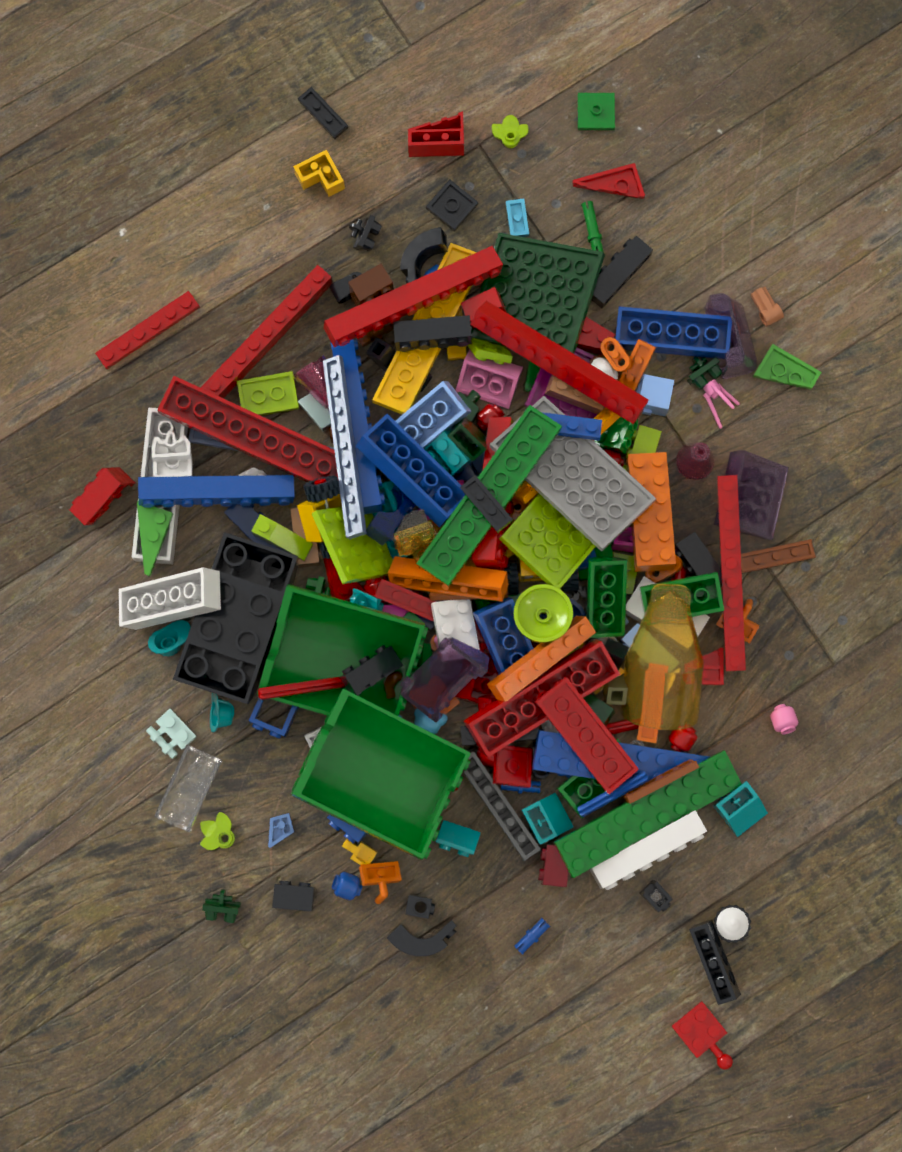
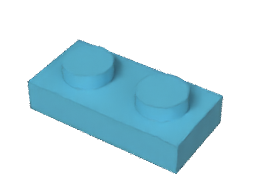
(517, 218)

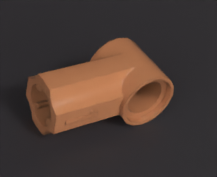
(768, 310)

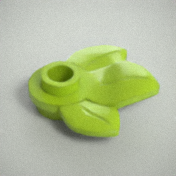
(510, 131)
(215, 831)

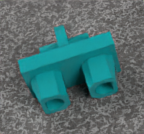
(365, 599)

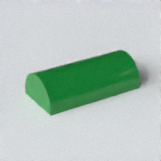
(704, 592)
(607, 595)
(580, 790)

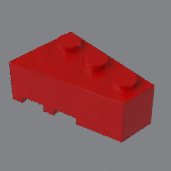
(592, 337)
(100, 494)

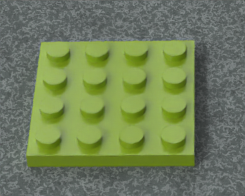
(547, 542)
(356, 557)

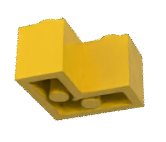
(320, 169)

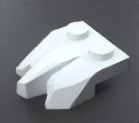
(172, 456)

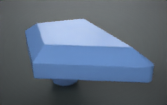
(279, 829)

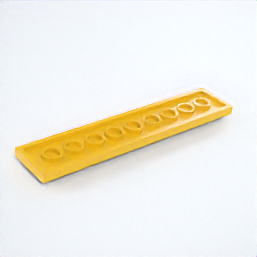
(410, 369)

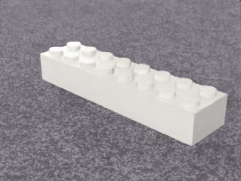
(158, 426)

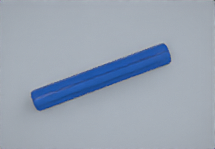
(605, 798)

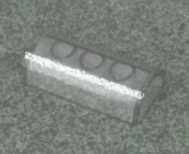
(188, 788)

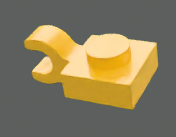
(361, 853)

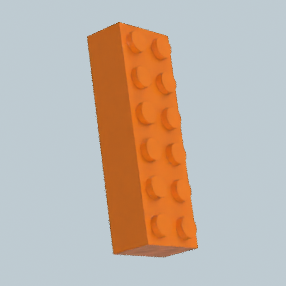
(654, 527)

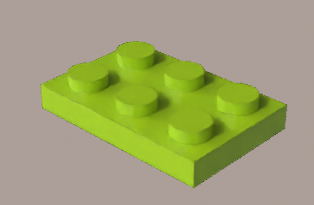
(269, 394)

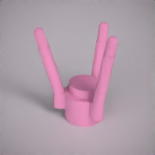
(715, 390)

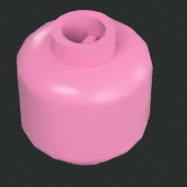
(784, 719)

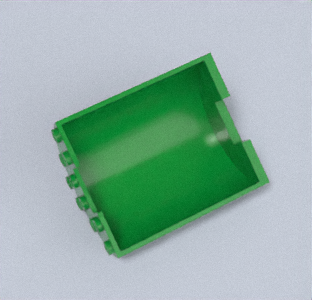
(325, 635)
(381, 774)

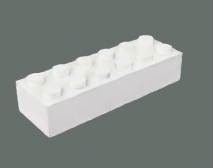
(169, 598)
(649, 849)

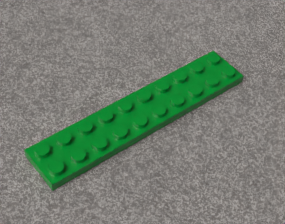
(502, 478)
(637, 820)

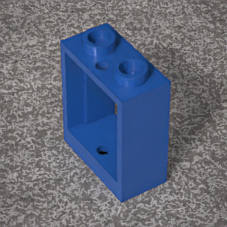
(276, 732)

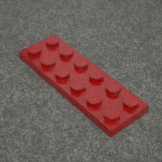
(586, 735)

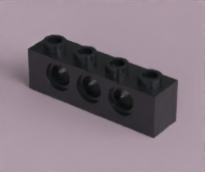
(715, 962)

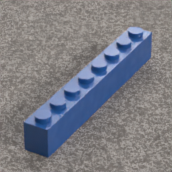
(215, 490)

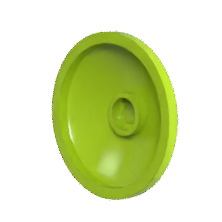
(543, 600)

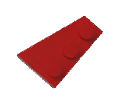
(437, 138)

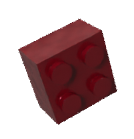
(554, 869)

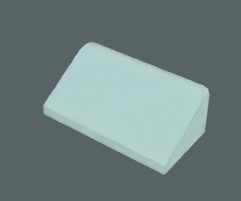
(316, 411)

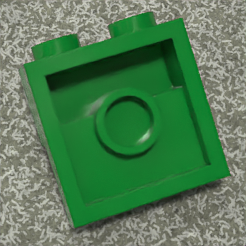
(618, 436)

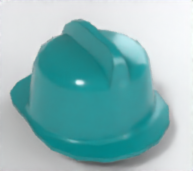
(169, 639)
(221, 713)

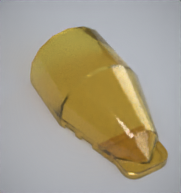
(664, 664)

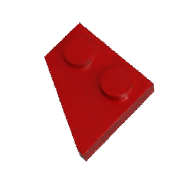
(714, 668)

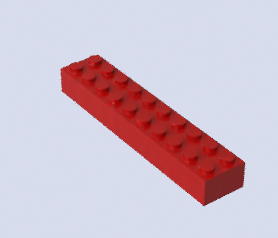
(247, 431)

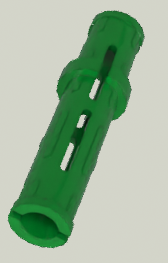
(594, 236)

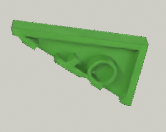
(153, 529)

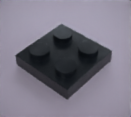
(452, 205)

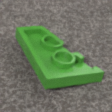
(786, 369)

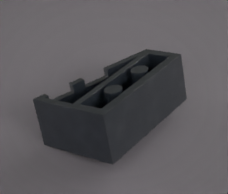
(370, 670)

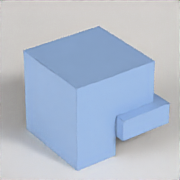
(658, 392)

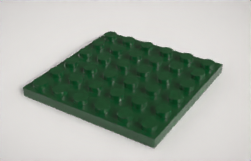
(545, 286)

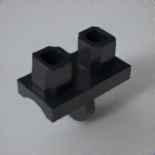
(362, 240)

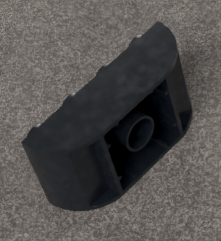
(231, 645)

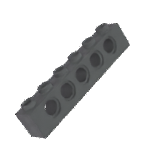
(500, 808)

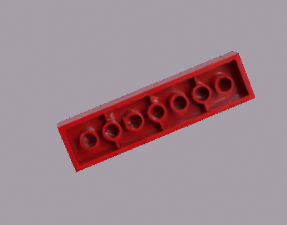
(491, 551)
(509, 720)

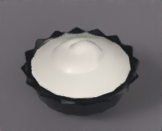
(732, 923)

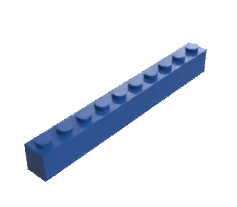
(369, 482)

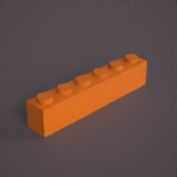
(470, 581)
(540, 660)

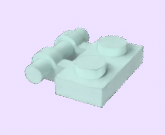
(176, 729)

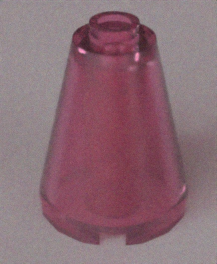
(313, 380)
(695, 460)

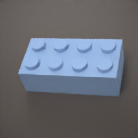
(434, 414)

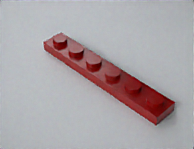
(147, 330)

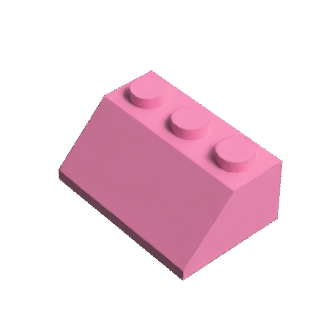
(491, 380)

